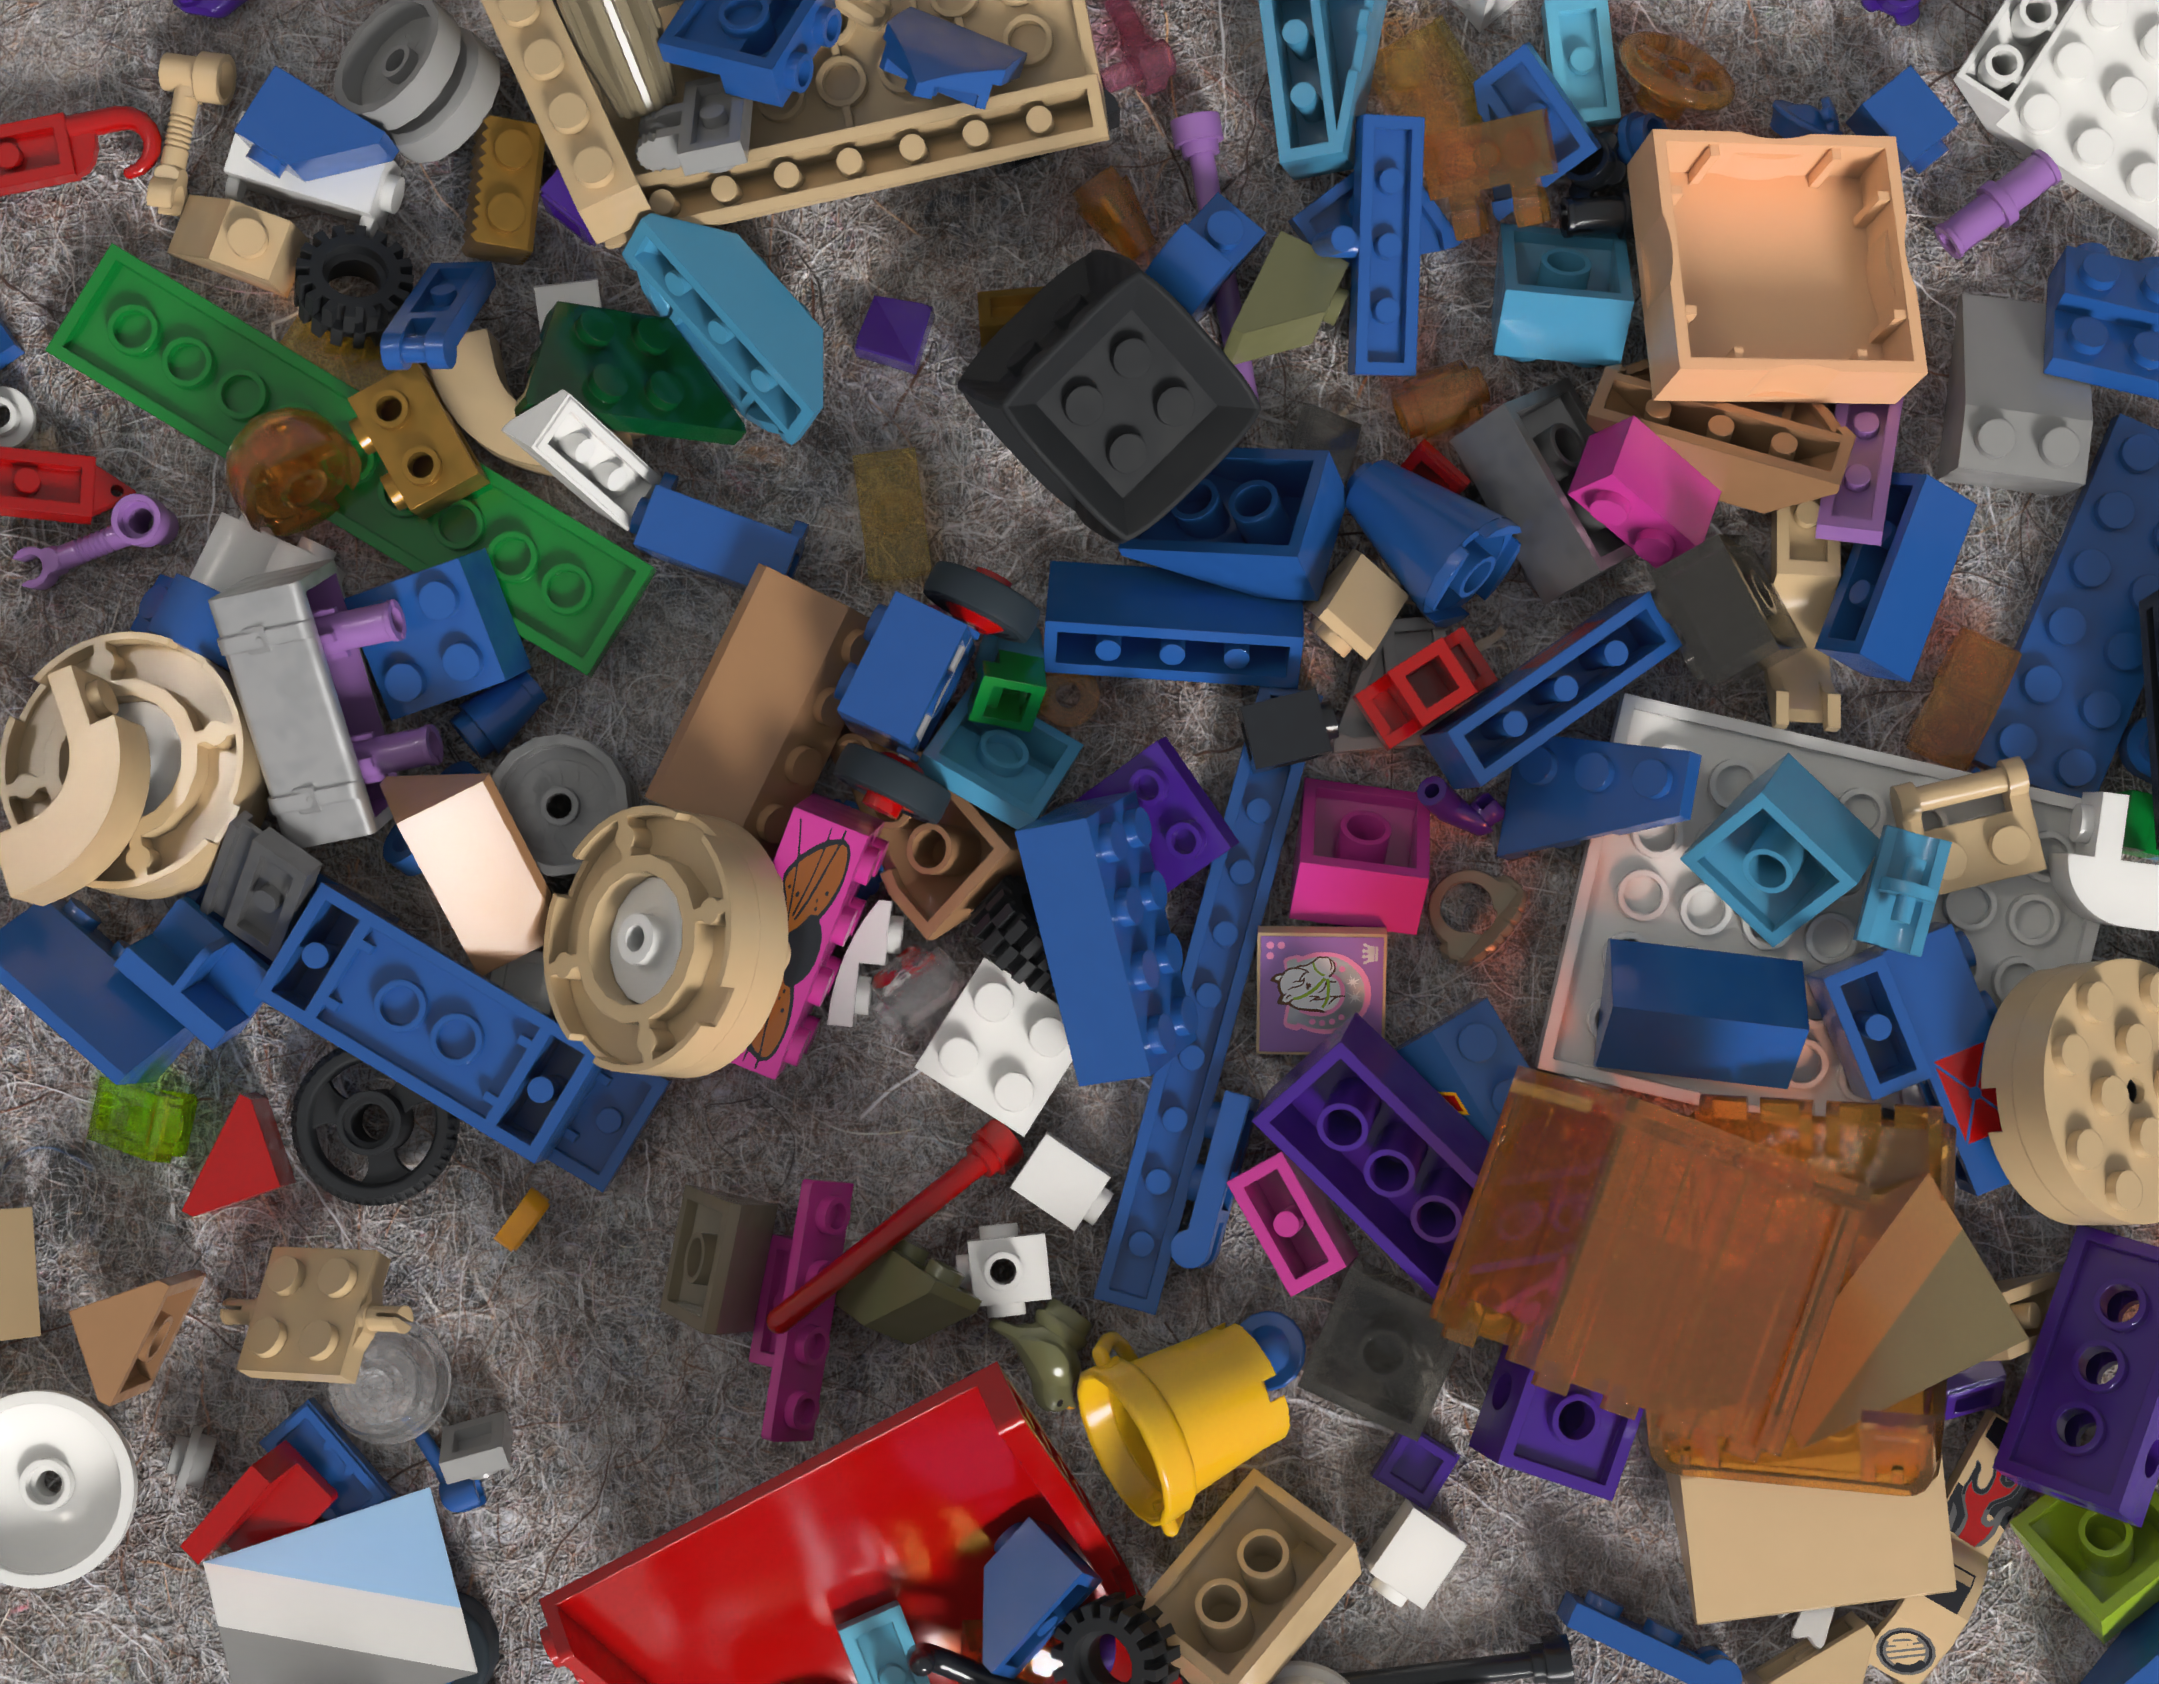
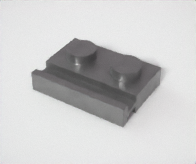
(260, 885)

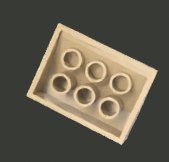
(1806, 1548)

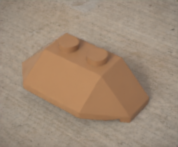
(1751, 451)

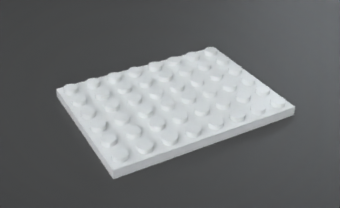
(1644, 893)

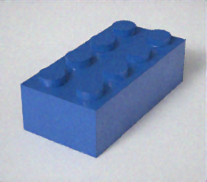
(1108, 938)

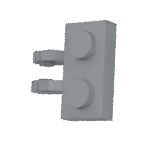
(700, 134)

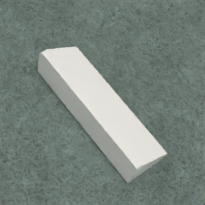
(584, 456)

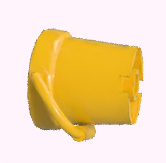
(1178, 1417)

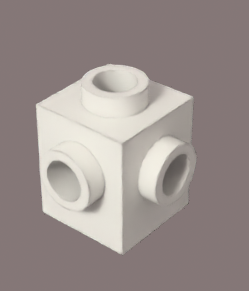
(1030, 1273)

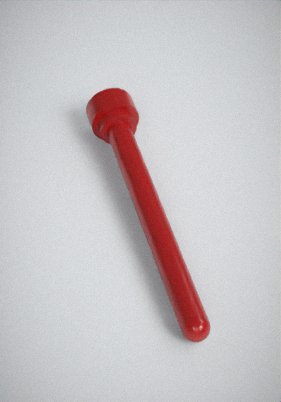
(991, 1152)

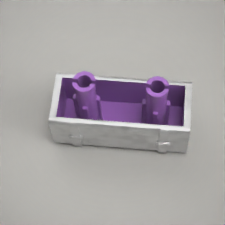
(313, 700)

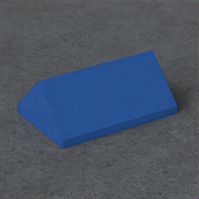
(1701, 1014)

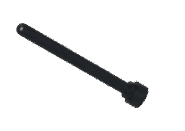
(1543, 1662)

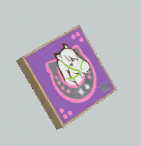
(1315, 981)

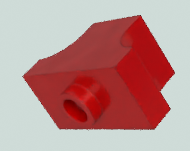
(1424, 688)

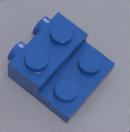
(753, 45)
(2103, 320)

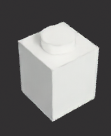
(1063, 1183)
(1413, 1556)

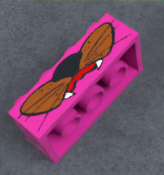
(822, 865)

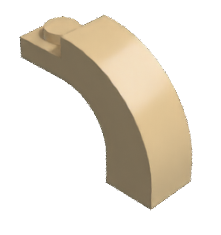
(483, 403)
(96, 805)

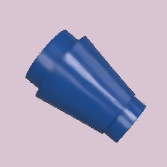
(498, 714)

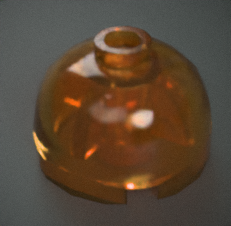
(290, 469)

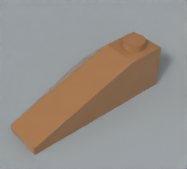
(943, 867)

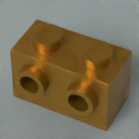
(417, 442)

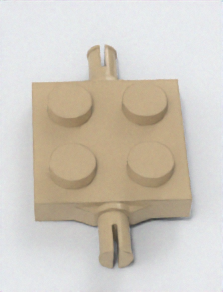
(315, 1314)

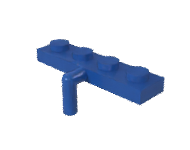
(1383, 245)

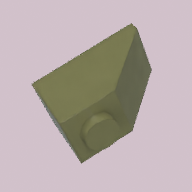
(1287, 301)

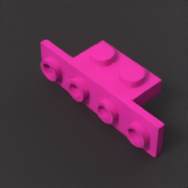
(801, 1352)

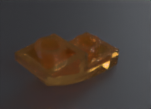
(1963, 699)

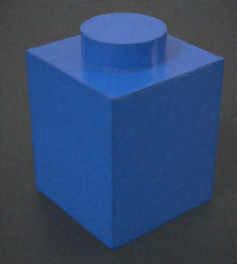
(1911, 114)

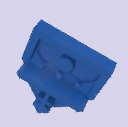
(947, 58)

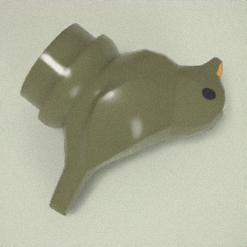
(1049, 1352)

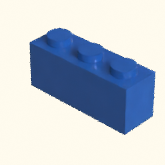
(1896, 588)

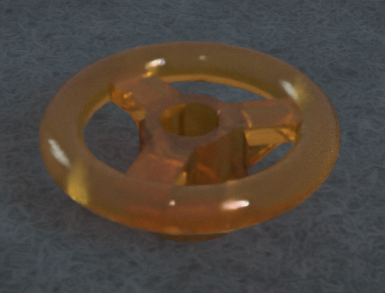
(1671, 79)

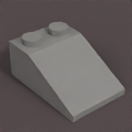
(2004, 415)

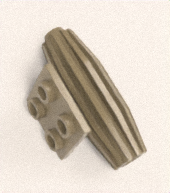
(622, 51)

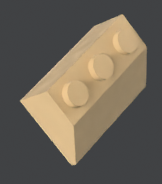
(1252, 1585)

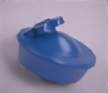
(1799, 120)
(1281, 1343)

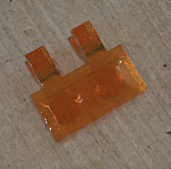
(1488, 156)

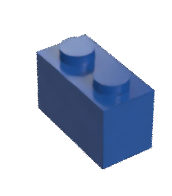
(1869, 1025)

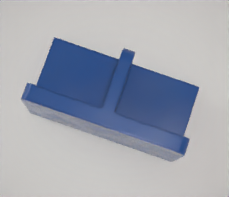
(197, 973)

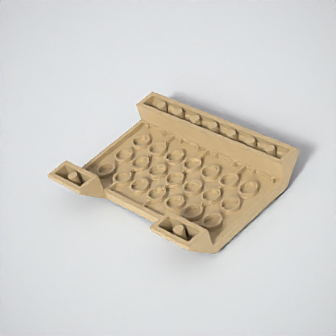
(869, 134)

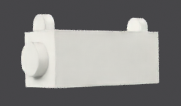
(356, 195)

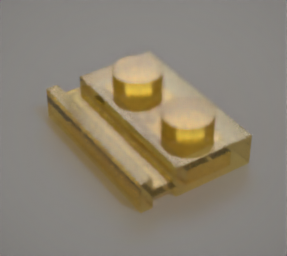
(1428, 78)

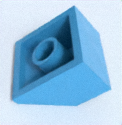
(1561, 296)
(1782, 851)

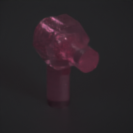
(1144, 62)

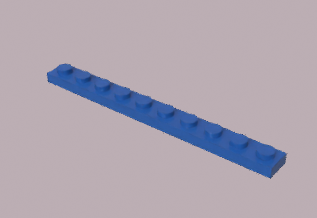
(1186, 1086)

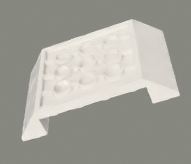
(2080, 89)

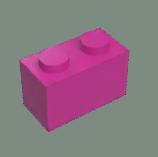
(1644, 491)
(1292, 1222)

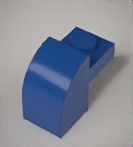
(1205, 254)
(181, 612)

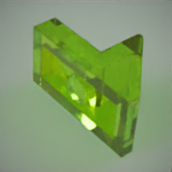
(142, 1120)

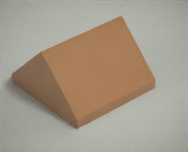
(132, 1333)

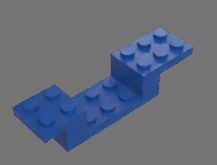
(453, 1036)

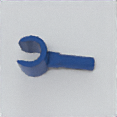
(455, 1496)

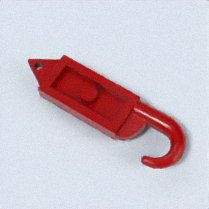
(66, 147)
(55, 486)

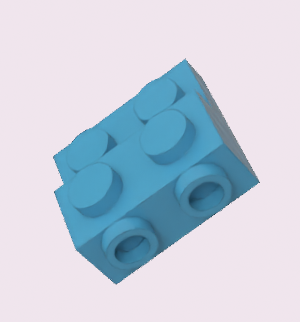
(1000, 767)

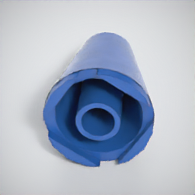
(1432, 538)

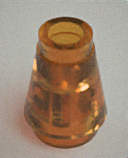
(1115, 213)

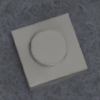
(476, 1448)

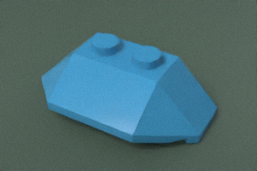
(735, 319)

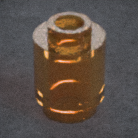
(1440, 400)

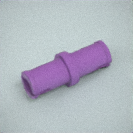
(1998, 203)

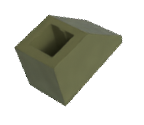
(907, 1295)

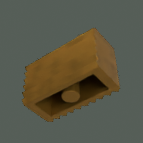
(504, 191)

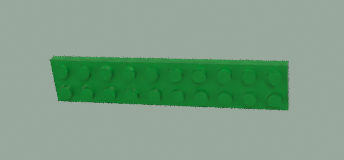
(217, 373)

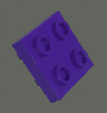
(1183, 820)

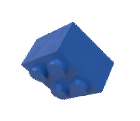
(454, 639)

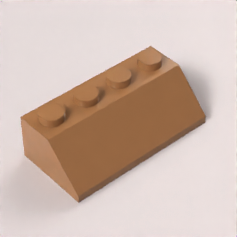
(763, 709)

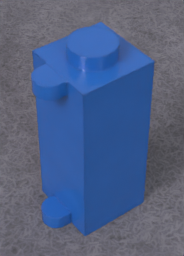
(712, 538)

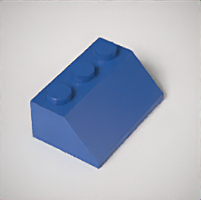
(67, 977)

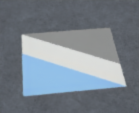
(345, 1602)

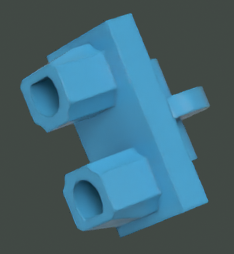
(1902, 891)

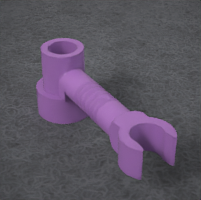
(128, 527)

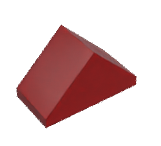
(244, 1159)

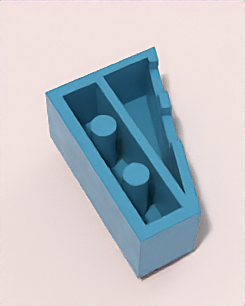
(1319, 78)

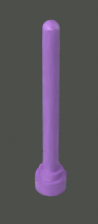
(1198, 140)

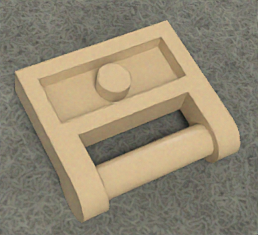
(1982, 847)

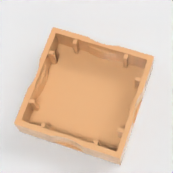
(1774, 268)

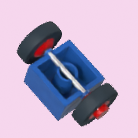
(911, 678)

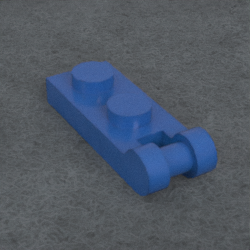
(437, 315)
(1230, 1129)
(1651, 1644)

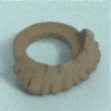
(1465, 947)

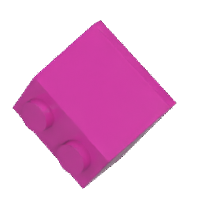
(1360, 856)

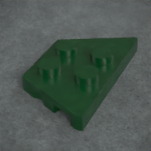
(629, 374)

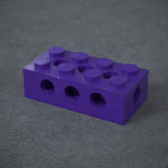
(2065, 1391)
(1529, 1433)

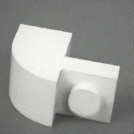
(2095, 878)

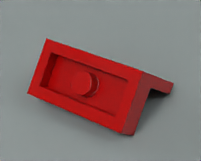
(268, 1501)

